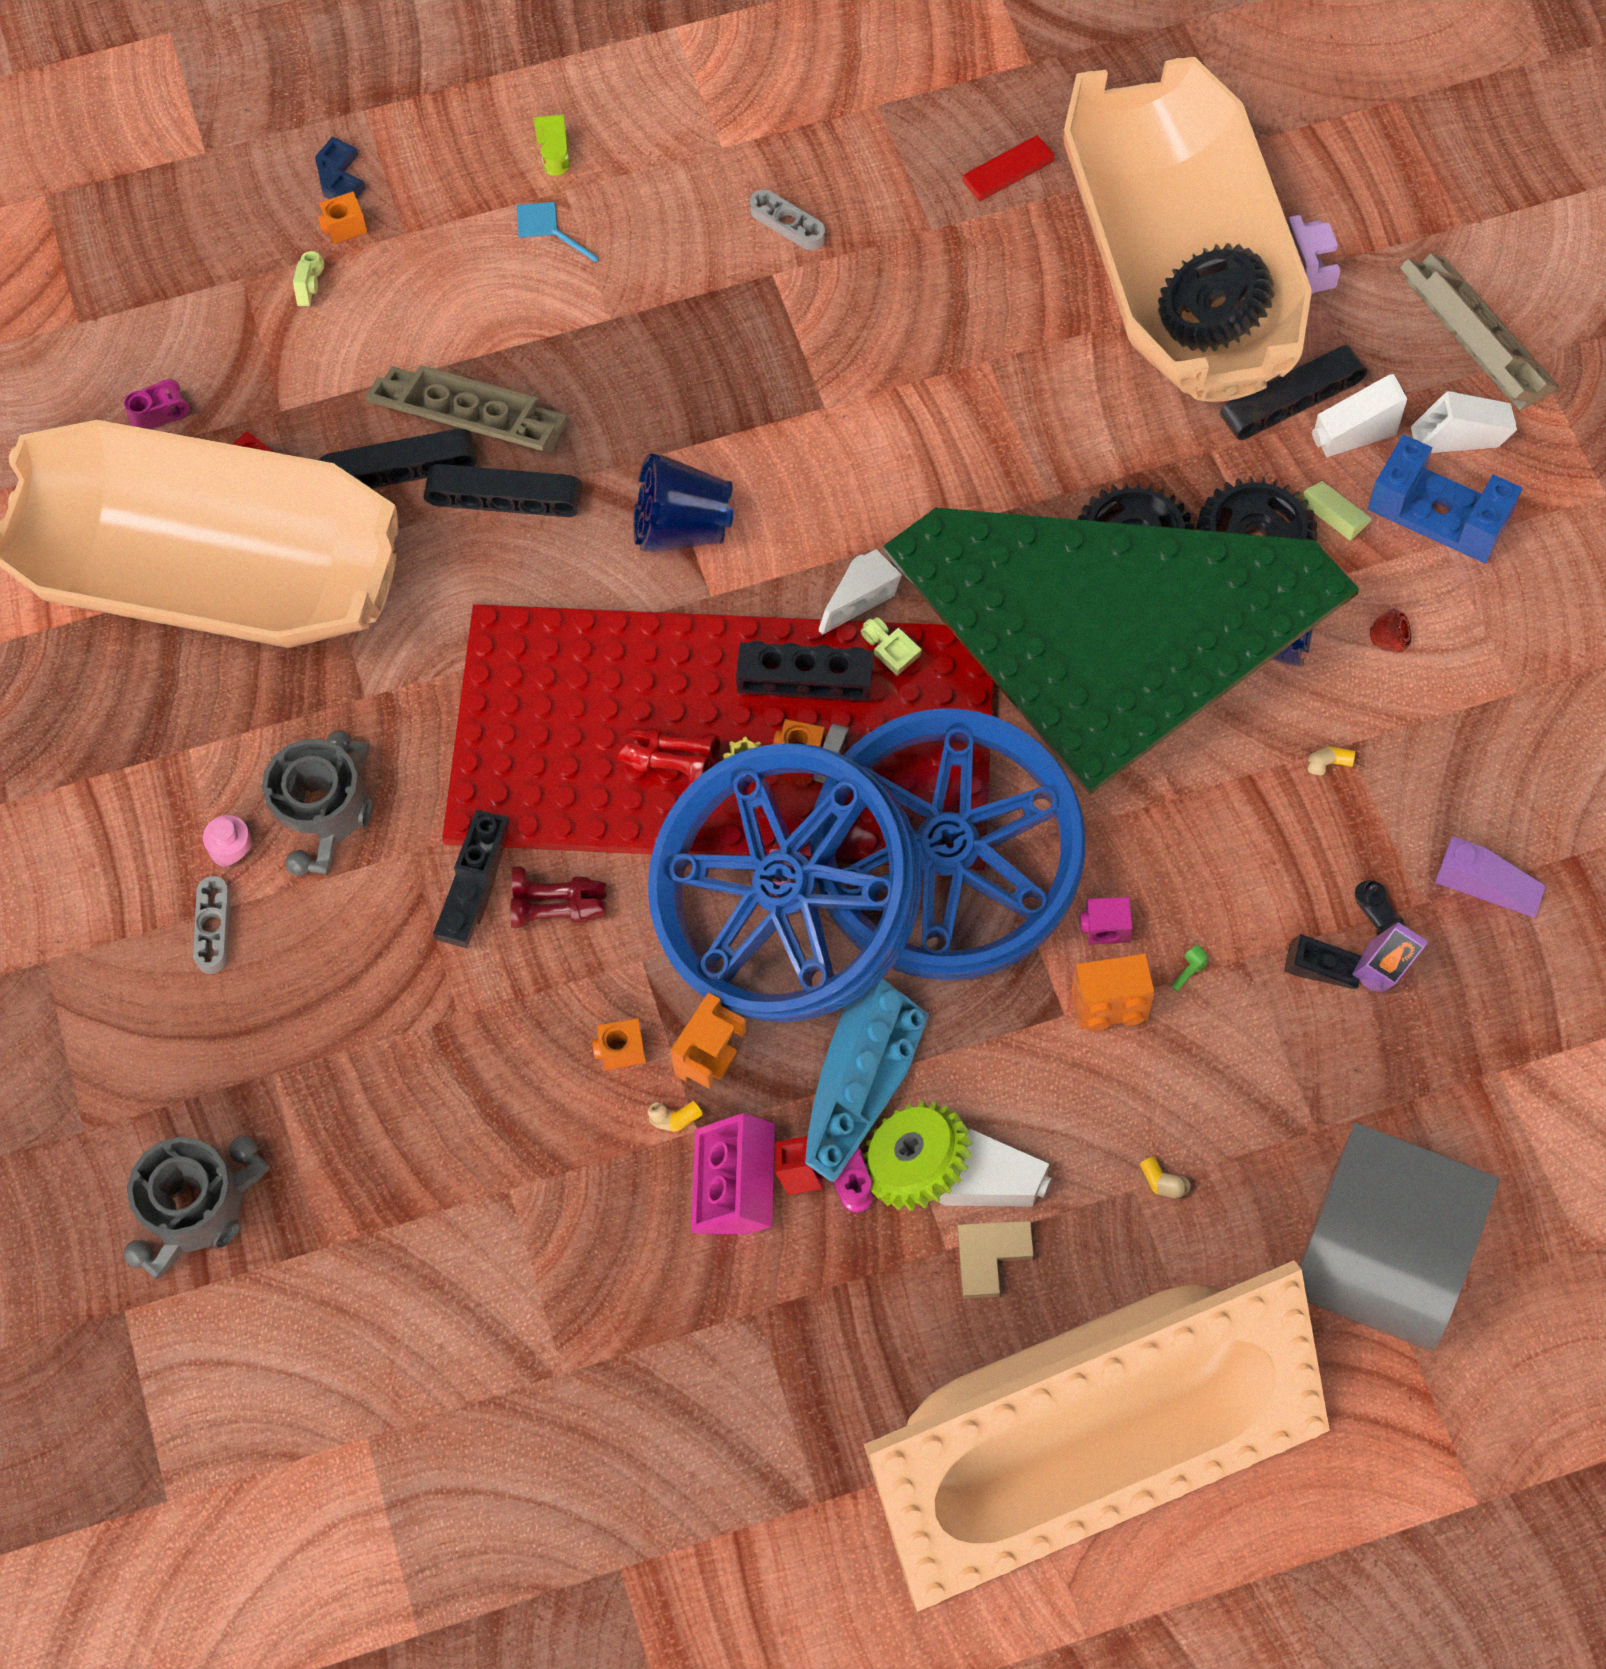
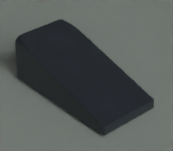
(1321, 962)

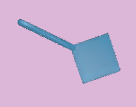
(540, 220)

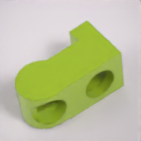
(554, 151)

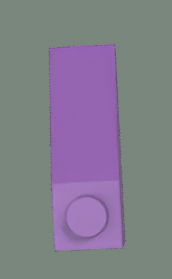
(1489, 877)

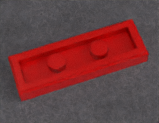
(1008, 168)

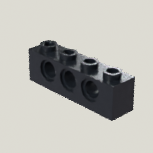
(816, 683)

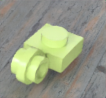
(305, 277)
(895, 650)

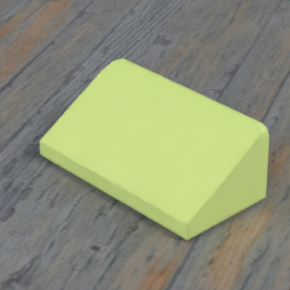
(1336, 510)

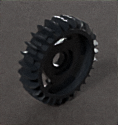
(1199, 282)
(1138, 507)
(1253, 510)

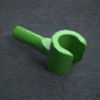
(1198, 961)

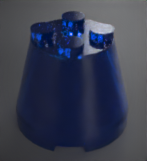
(679, 506)

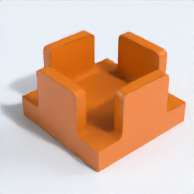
(703, 1047)

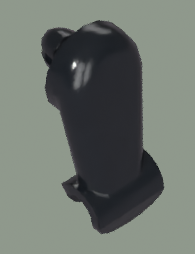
(1374, 903)

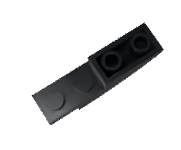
(473, 879)

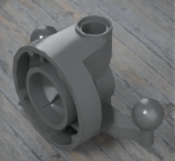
(315, 767)
(210, 1220)

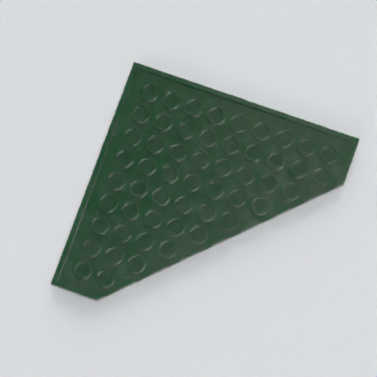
(1114, 626)

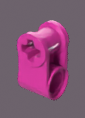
(153, 406)
(854, 1176)

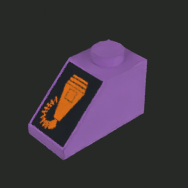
(1388, 957)

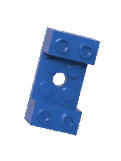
(1409, 491)

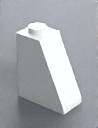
(1361, 418)
(1464, 423)
(998, 1176)

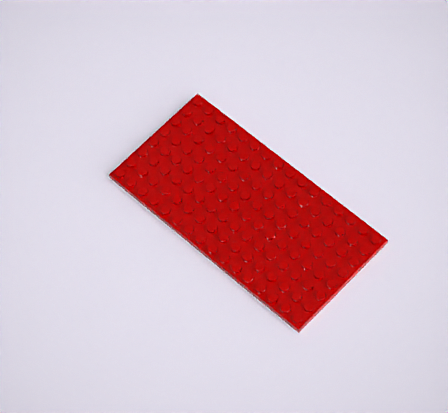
(562, 685)

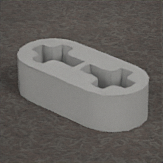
(835, 741)

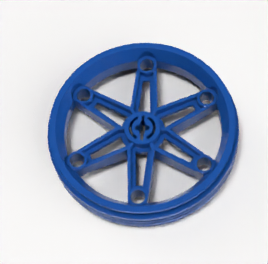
(960, 830)
(672, 857)

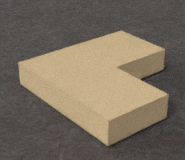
(986, 1245)

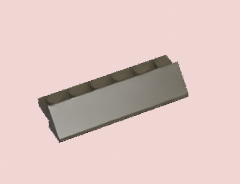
(1479, 330)
(469, 406)

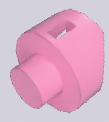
(227, 840)

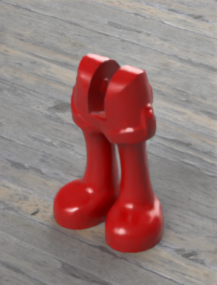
(645, 746)

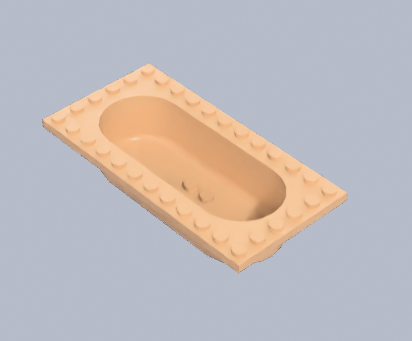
(1097, 1428)

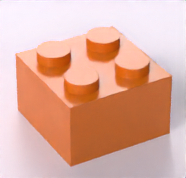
(1112, 992)

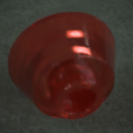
(1391, 631)

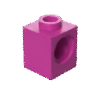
(1107, 921)

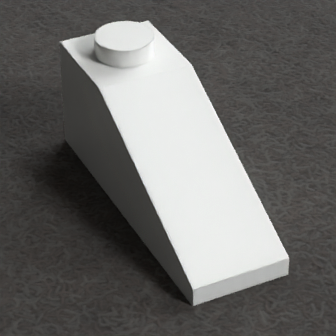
(865, 585)

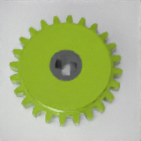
(917, 1155)

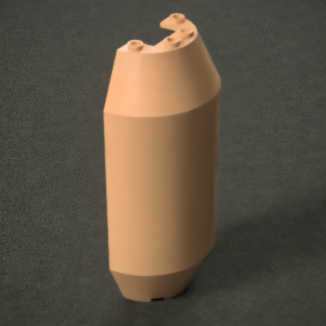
(1163, 179)
(197, 534)

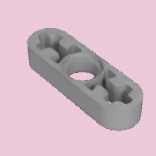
(791, 231)
(219, 937)

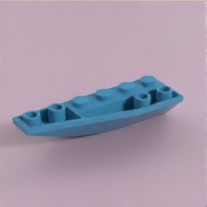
(861, 1073)

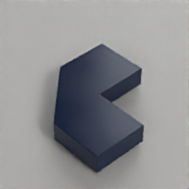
(331, 164)

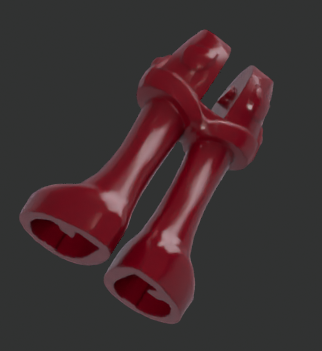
(582, 896)

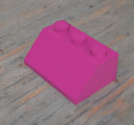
(733, 1176)

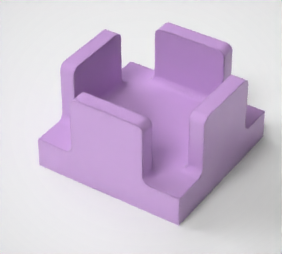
(1311, 240)

